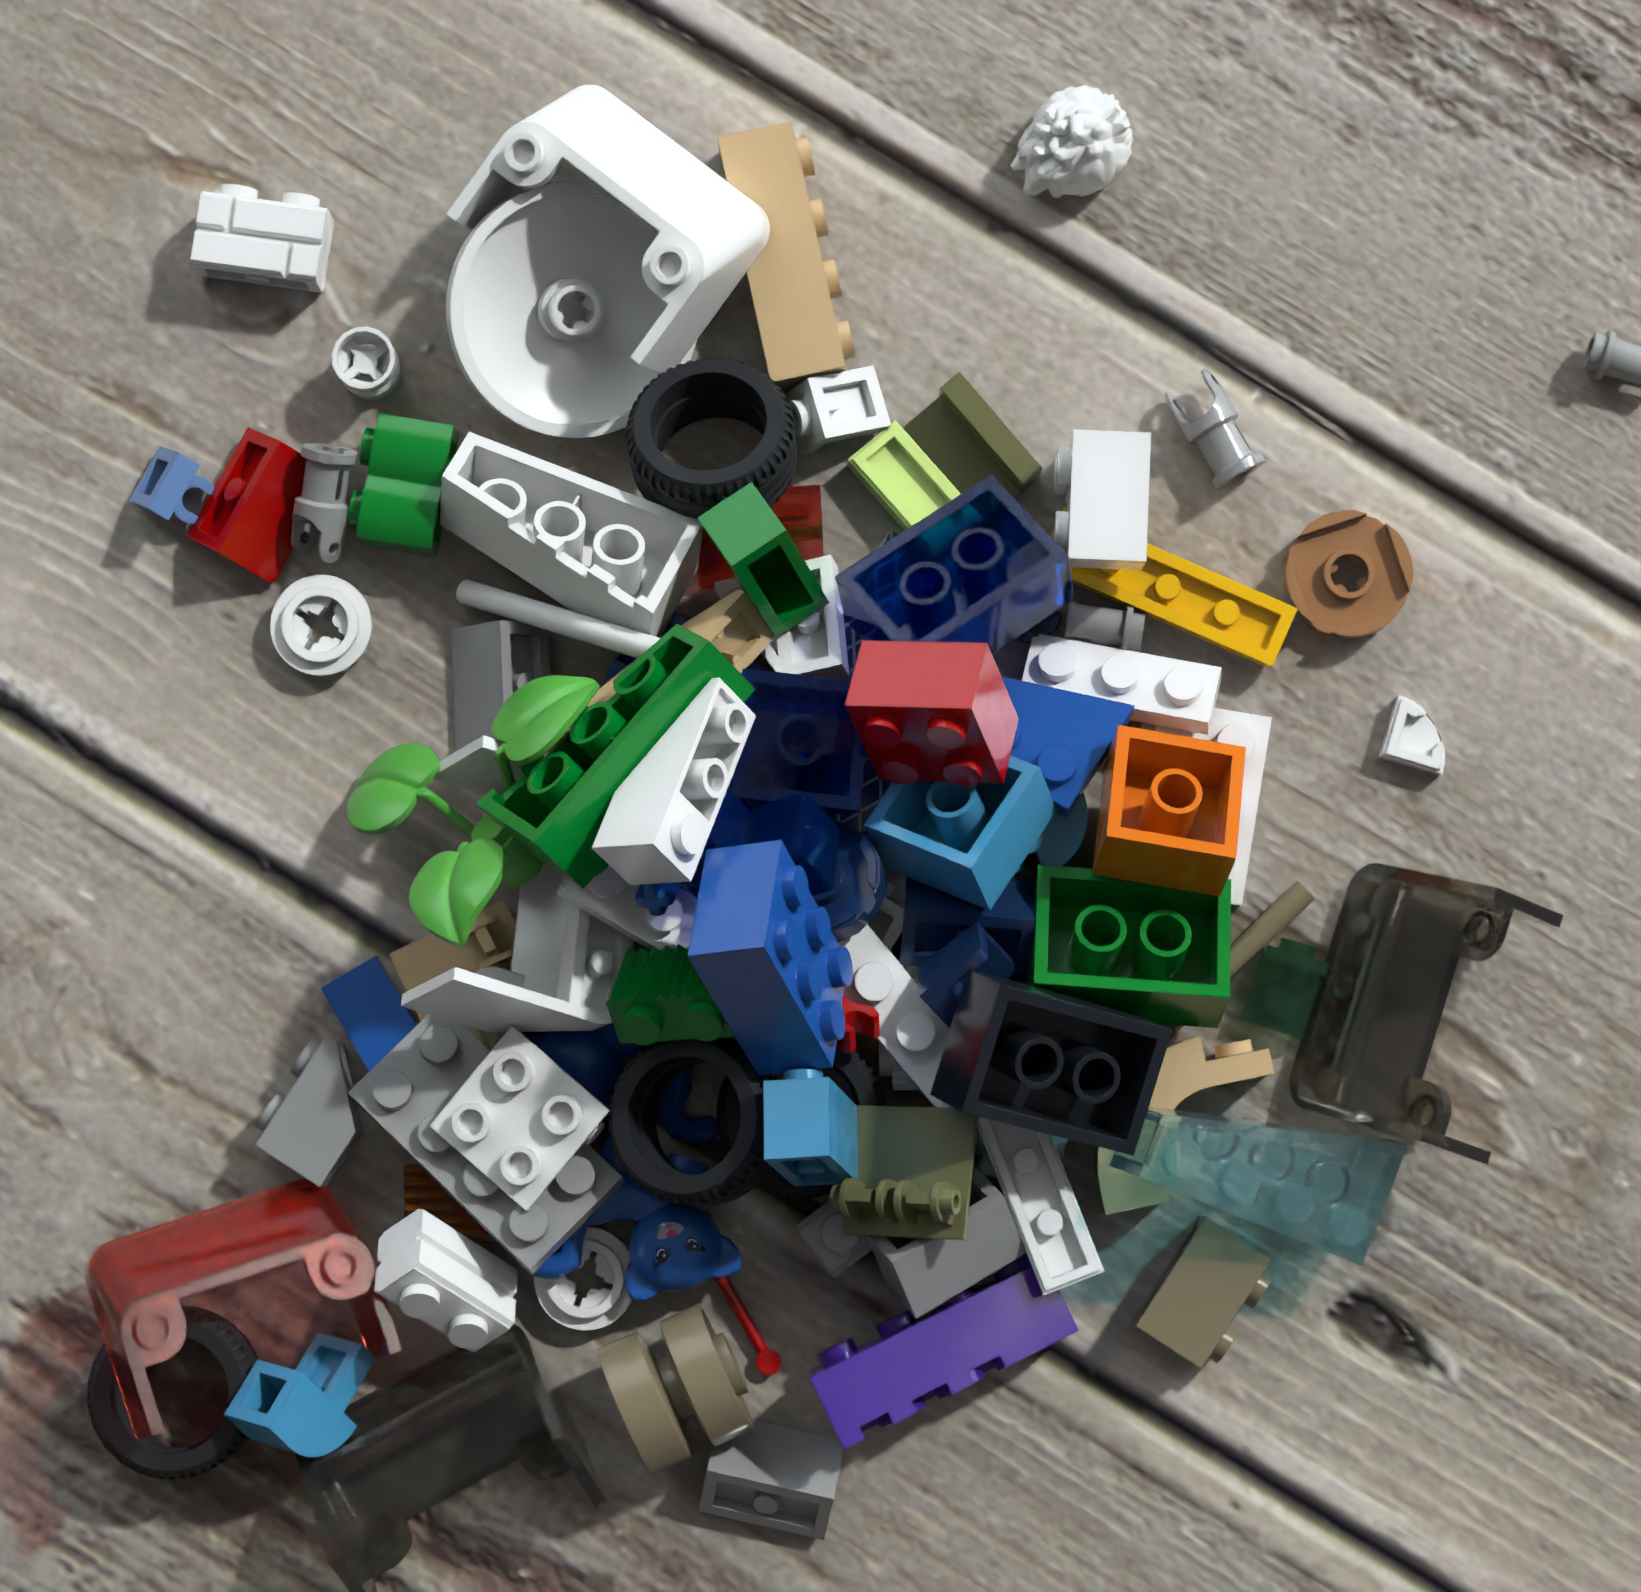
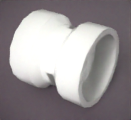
(361, 352)

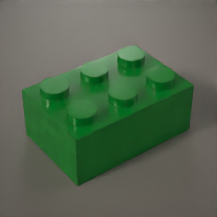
(1132, 945)

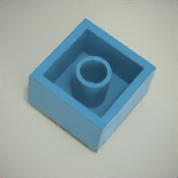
(963, 835)

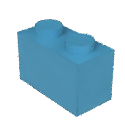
(810, 1129)

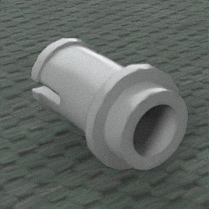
(1613, 358)
(1105, 626)

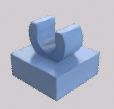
(165, 484)

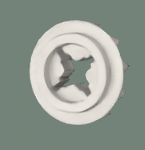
(315, 596)
(600, 1305)

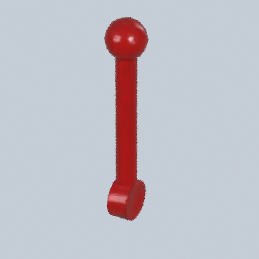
(767, 1360)

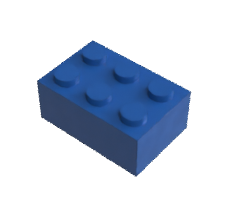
(770, 957)

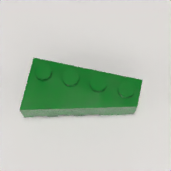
(567, 792)

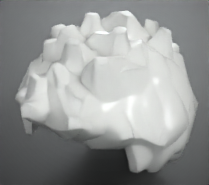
(1074, 143)

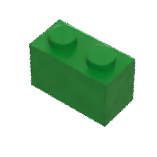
(763, 559)

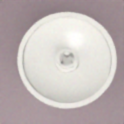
(553, 308)

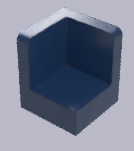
(945, 971)

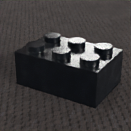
(1050, 1062)

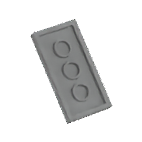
(413, 1088)

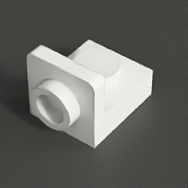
(837, 408)

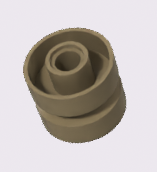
(693, 1381)

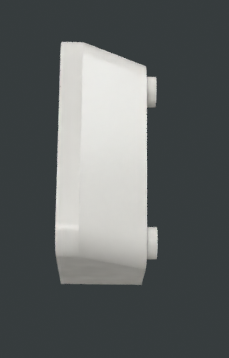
(703, 222)
(559, 954)

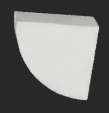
(1413, 738)

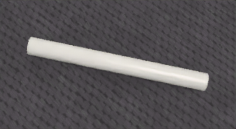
(554, 618)

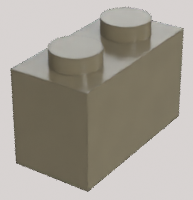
(1204, 1292)

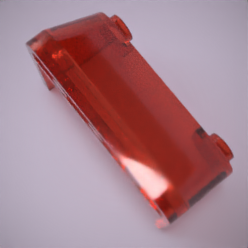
(145, 1274)

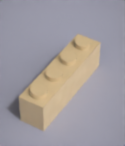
(788, 279)

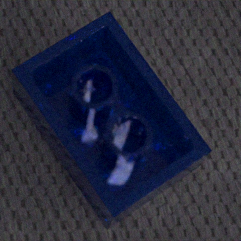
(959, 575)

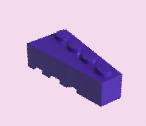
(938, 1351)

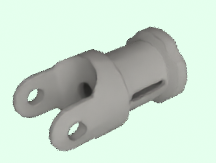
(1218, 436)
(323, 500)

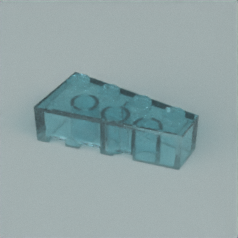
(1282, 1177)

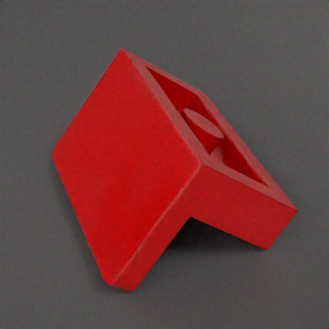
(253, 506)

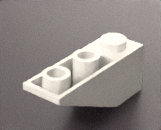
(675, 792)

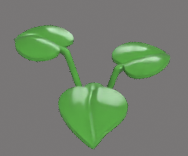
(459, 884)

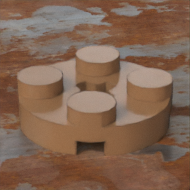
(1364, 542)

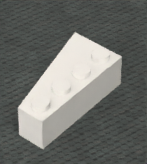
(571, 534)

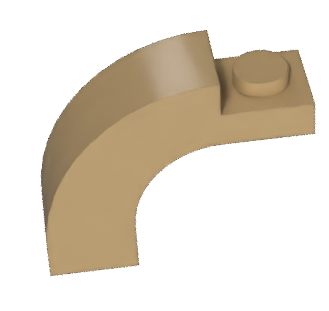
(1180, 1075)

